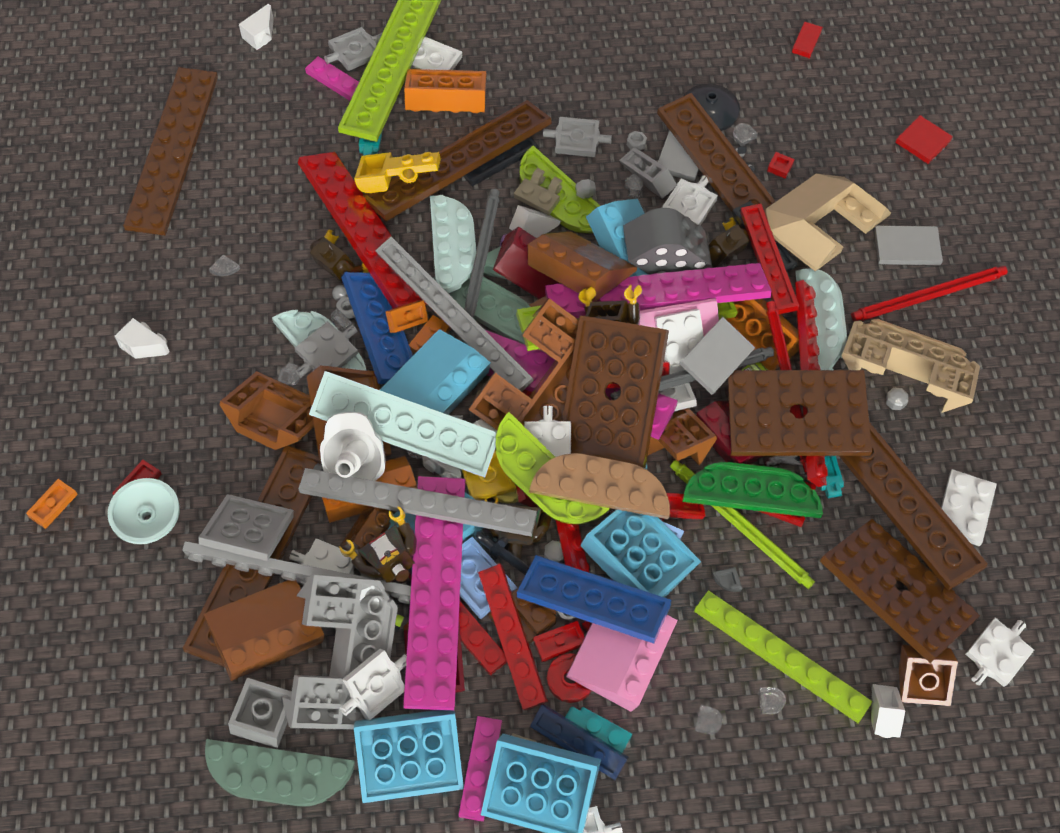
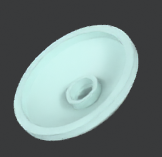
(141, 499)

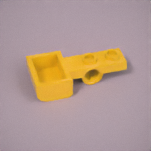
(377, 169)

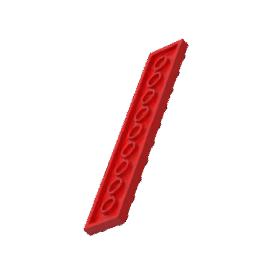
(357, 222)

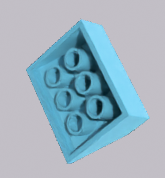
(608, 224)
(439, 374)
(640, 552)
(408, 755)
(540, 786)

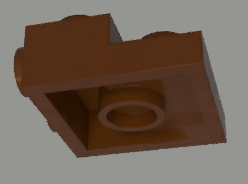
(366, 528)
(534, 617)

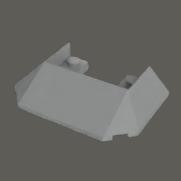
(363, 625)

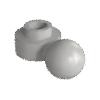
(339, 294)

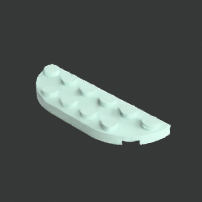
(452, 242)
(830, 316)
(300, 325)

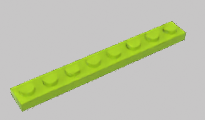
(783, 656)

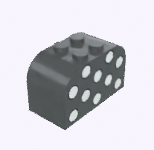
(666, 242)

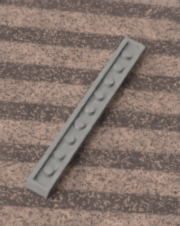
(453, 314)
(418, 502)
(286, 569)

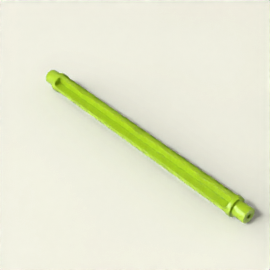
(753, 534)

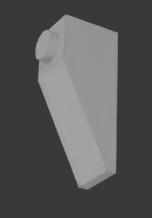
(654, 175)

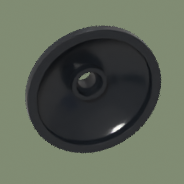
(718, 103)

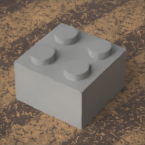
(260, 713)

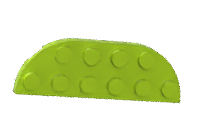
(571, 208)
(521, 458)

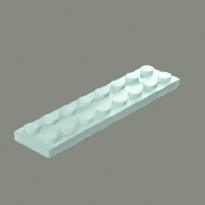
(408, 424)

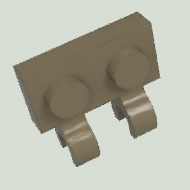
(536, 196)

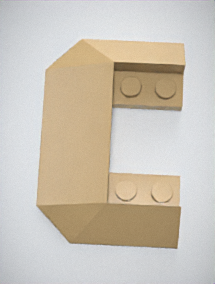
(796, 212)
(894, 348)

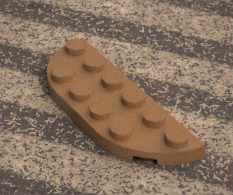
(602, 484)

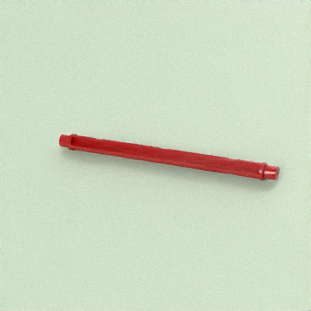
(929, 293)
(782, 355)

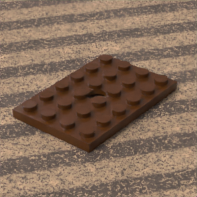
(619, 354)
(834, 418)
(925, 615)

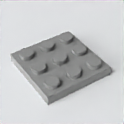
(246, 527)

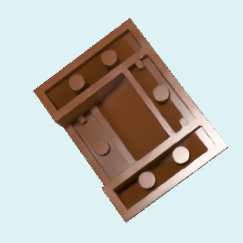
(268, 411)

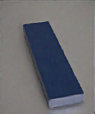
(578, 740)

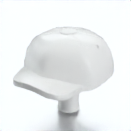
(352, 447)

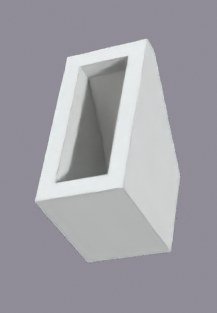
(258, 27)
(533, 221)
(887, 711)

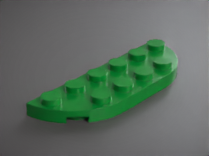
(753, 489)

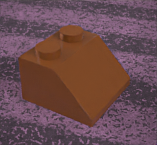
(926, 681)

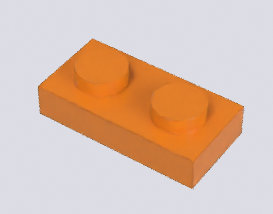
(406, 316)
(427, 332)
(51, 503)

